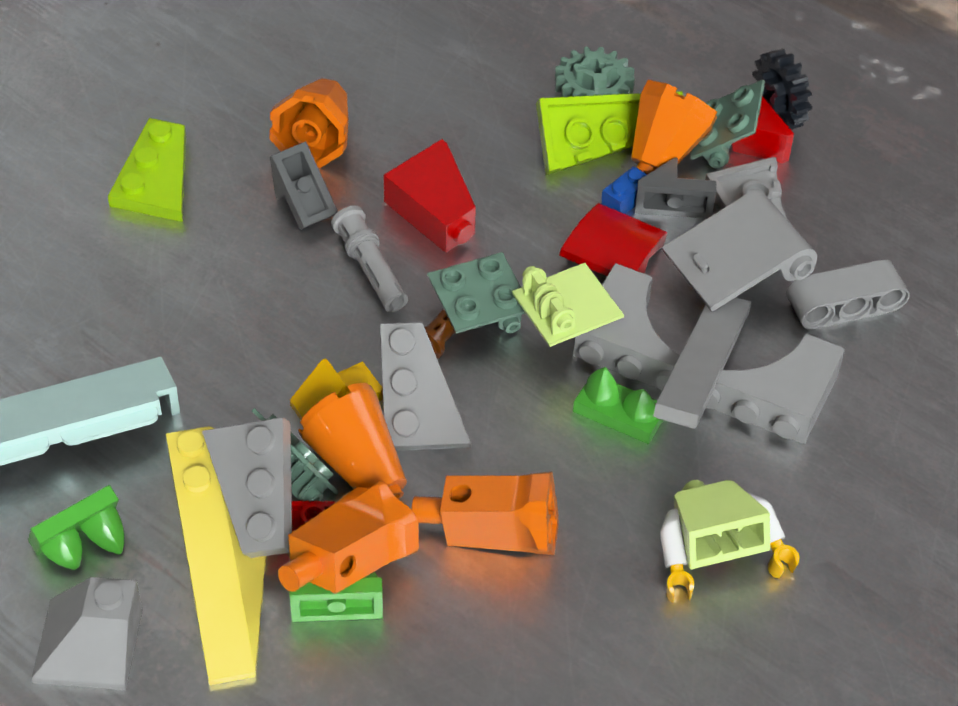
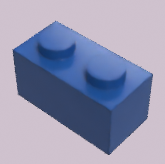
(622, 192)

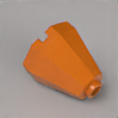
(313, 116)
(668, 125)

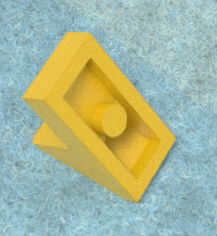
(326, 380)

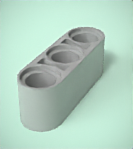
(847, 294)

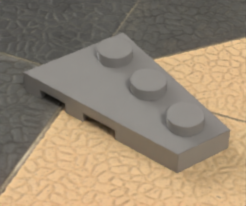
(746, 178)
(416, 393)
(255, 482)

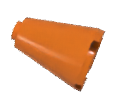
(354, 439)

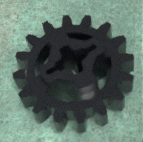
(784, 86)

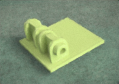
(565, 302)

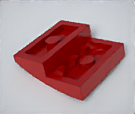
(611, 238)

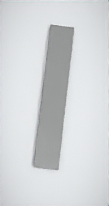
(701, 363)

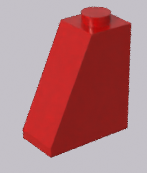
(432, 196)

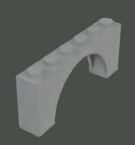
(775, 397)

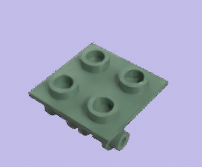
(735, 120)
(479, 294)
(308, 473)

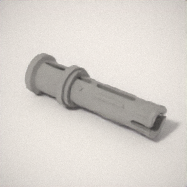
(363, 246)

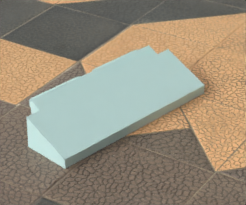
(84, 409)

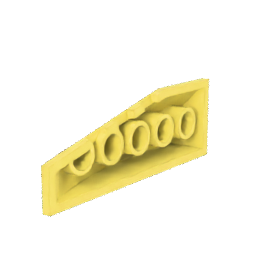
(223, 580)

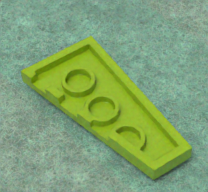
(585, 128)

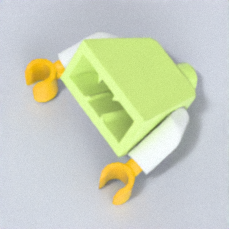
(719, 525)

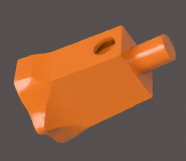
(495, 512)
(350, 540)

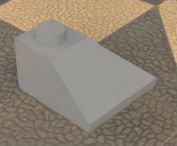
(90, 635)

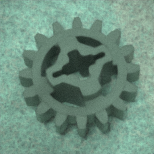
(593, 74)

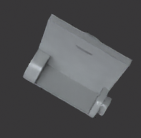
(740, 250)

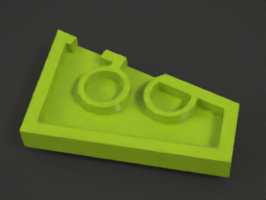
(153, 173)

